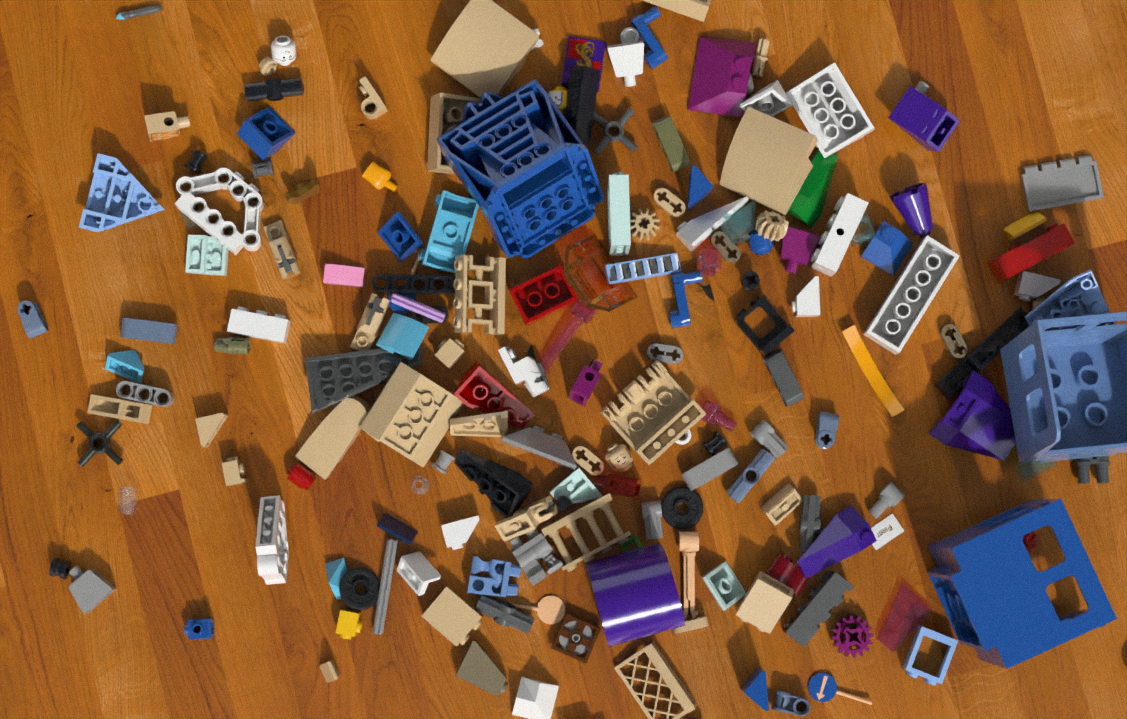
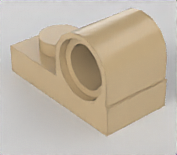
(373, 99)

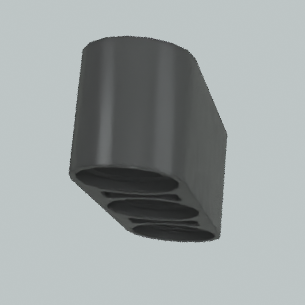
(783, 378)

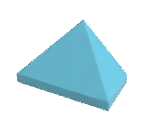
(126, 365)
(335, 572)

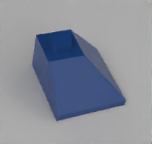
(887, 248)

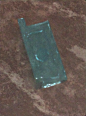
(867, 232)
(1031, 469)

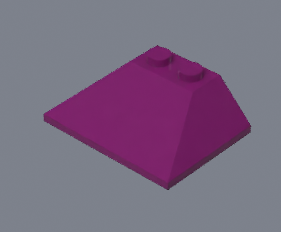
(721, 76)

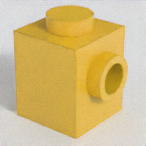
(348, 624)

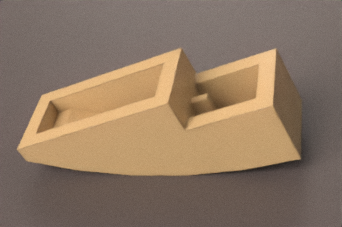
(119, 409)

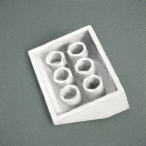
(830, 110)

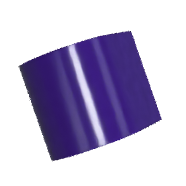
(635, 594)

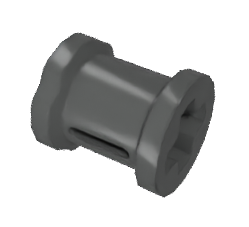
(262, 168)

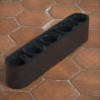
(410, 280)

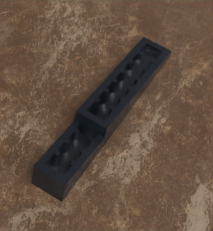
(983, 353)

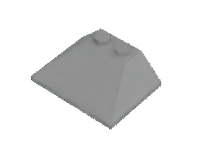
(542, 444)

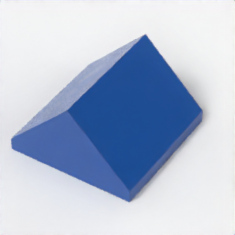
(698, 187)
(400, 237)
(756, 688)

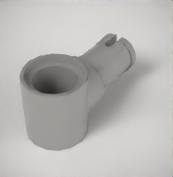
(889, 496)

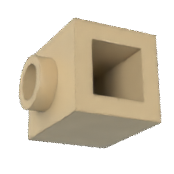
(450, 352)

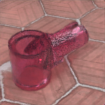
(715, 416)

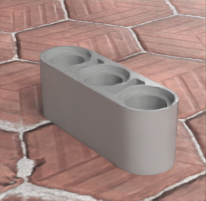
(136, 392)
(709, 469)

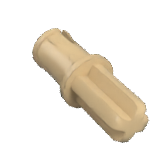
(760, 57)

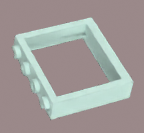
(618, 214)

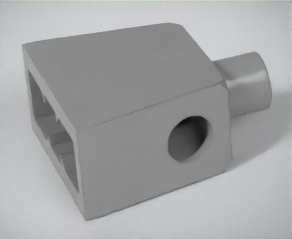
(89, 588)

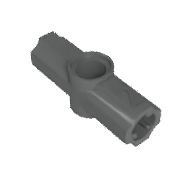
(809, 521)
(505, 614)

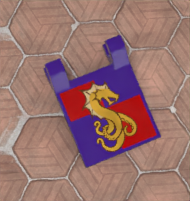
(583, 53)

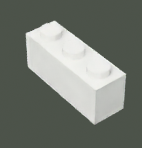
(259, 325)

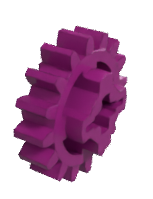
(857, 629)

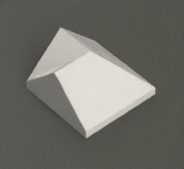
(768, 100)
(535, 699)

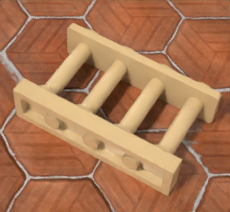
(570, 522)

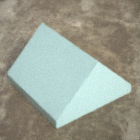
(723, 585)

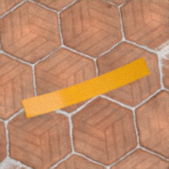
(871, 371)

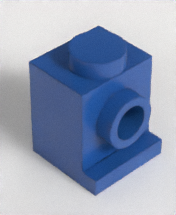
(206, 625)

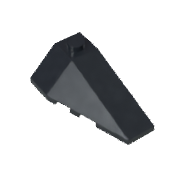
(501, 485)

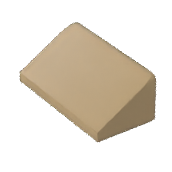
(781, 504)

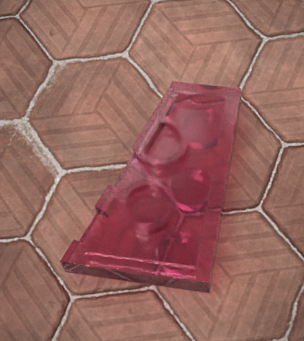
(903, 618)

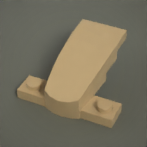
(334, 436)

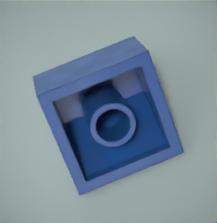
(265, 133)

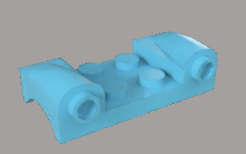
(449, 231)

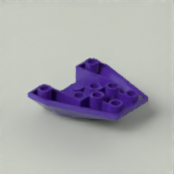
(977, 421)

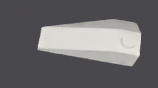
(700, 228)

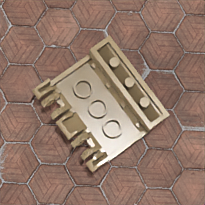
(653, 413)

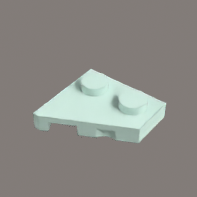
(576, 487)

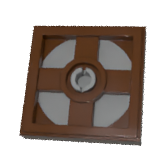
(576, 637)

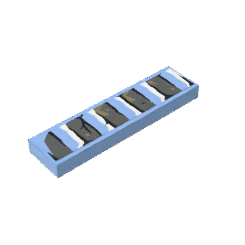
(642, 268)

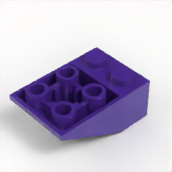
(924, 119)

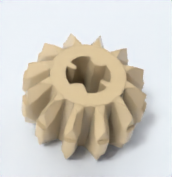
(771, 225)
(650, 227)

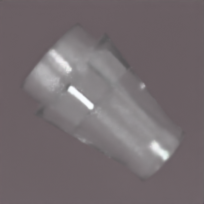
(425, 484)

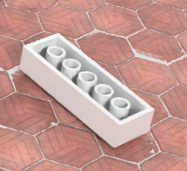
(911, 295)

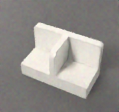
(417, 571)

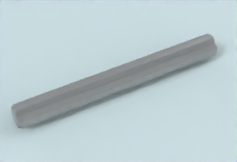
(385, 585)

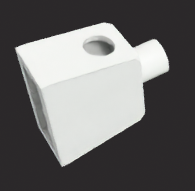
(627, 60)

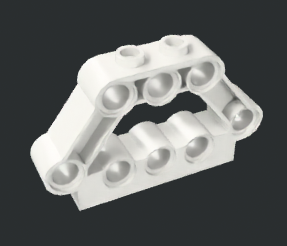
(210, 182)
(272, 541)

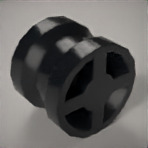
(60, 568)

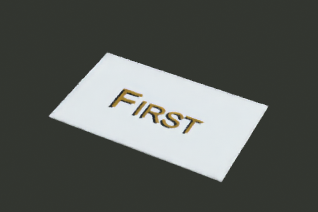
(886, 531)

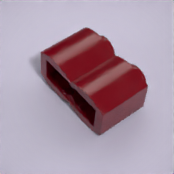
(787, 573)

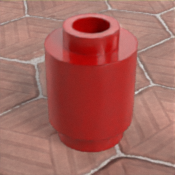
(300, 476)

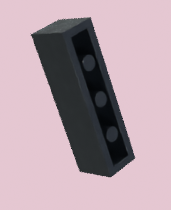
(582, 100)

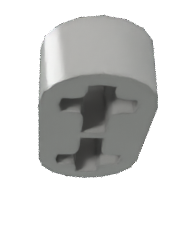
(666, 349)

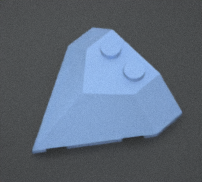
(115, 197)

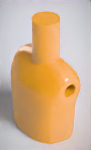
(379, 177)

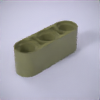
(671, 143)

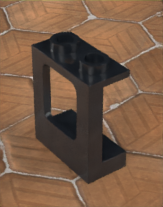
(774, 337)

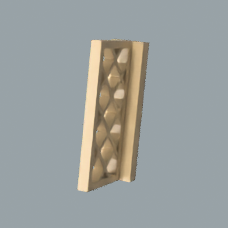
(668, 675)

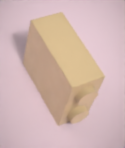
(764, 602)
(452, 616)

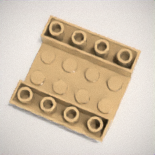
(411, 414)

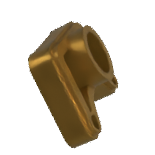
(303, 191)

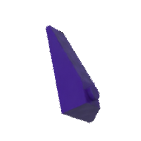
(839, 540)

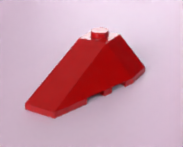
(487, 394)

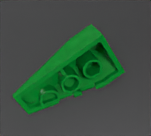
(812, 195)

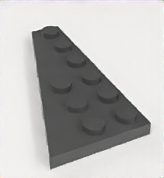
(346, 374)

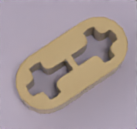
(672, 199)
(591, 457)
(692, 624)

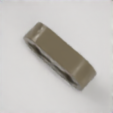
(728, 244)
(957, 338)

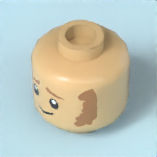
(619, 457)

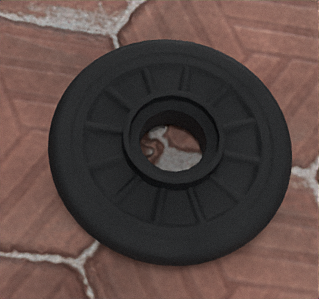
(670, 512)
(349, 594)

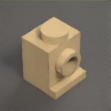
(234, 471)

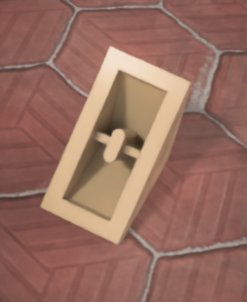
(209, 427)

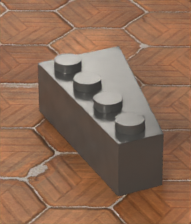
(817, 607)

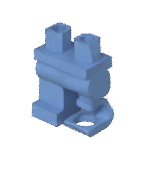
(498, 579)

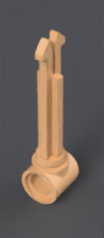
(689, 544)

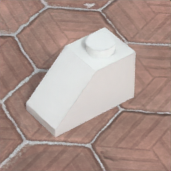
(1033, 285)
(808, 300)
(459, 531)

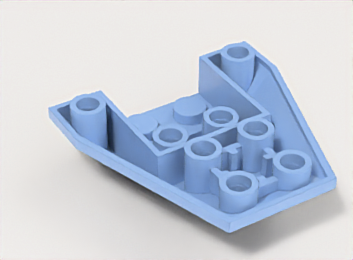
(1075, 298)

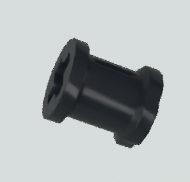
(195, 161)
(756, 280)
(714, 443)

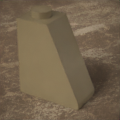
(482, 671)

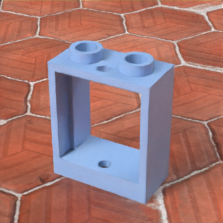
(920, 632)

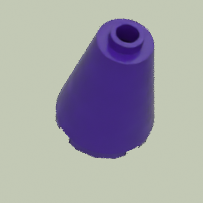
(915, 208)

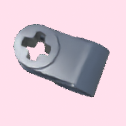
(33, 322)
(826, 426)
(789, 703)

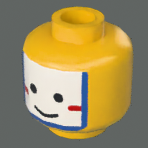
(559, 97)

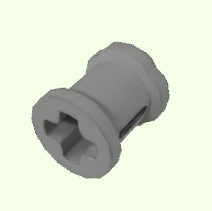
(443, 462)

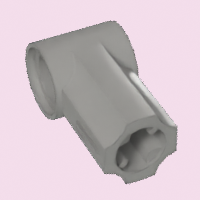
(766, 436)
(652, 517)

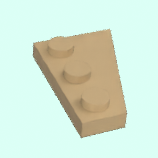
(481, 425)

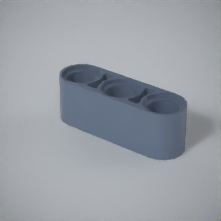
(148, 330)

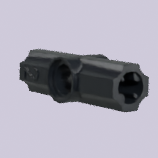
(274, 89)

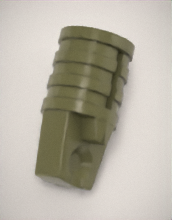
(233, 345)

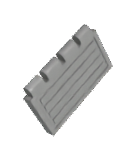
(1062, 185)

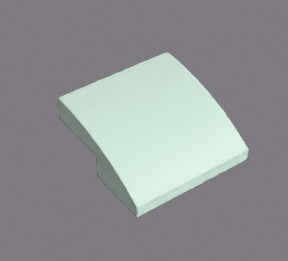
(206, 256)

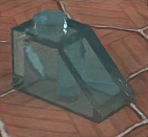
(741, 224)

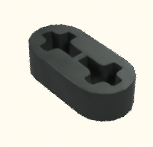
(426, 320)

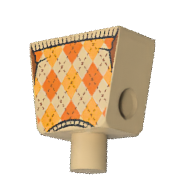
(158, 128)

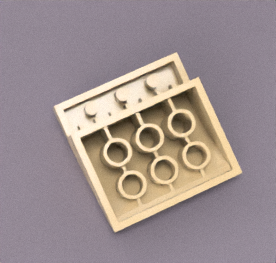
(485, 47)
(767, 160)

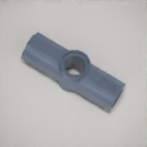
(758, 466)

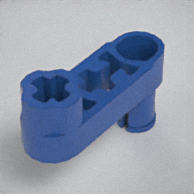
(656, 53)
(681, 316)

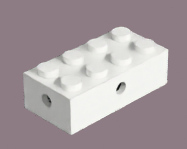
(839, 234)

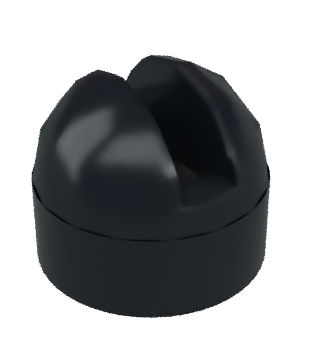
(563, 503)

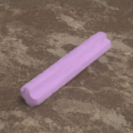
(418, 307)

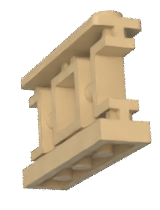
(493, 294)

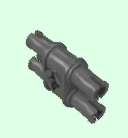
(1101, 469)

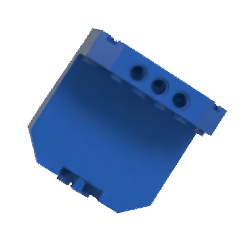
(514, 158)

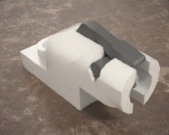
(525, 371)

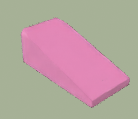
(343, 275)

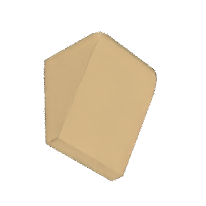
(329, 671)

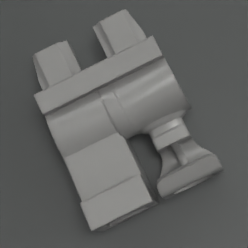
(531, 552)

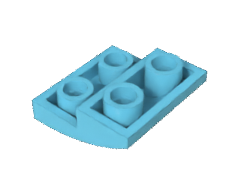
(402, 335)

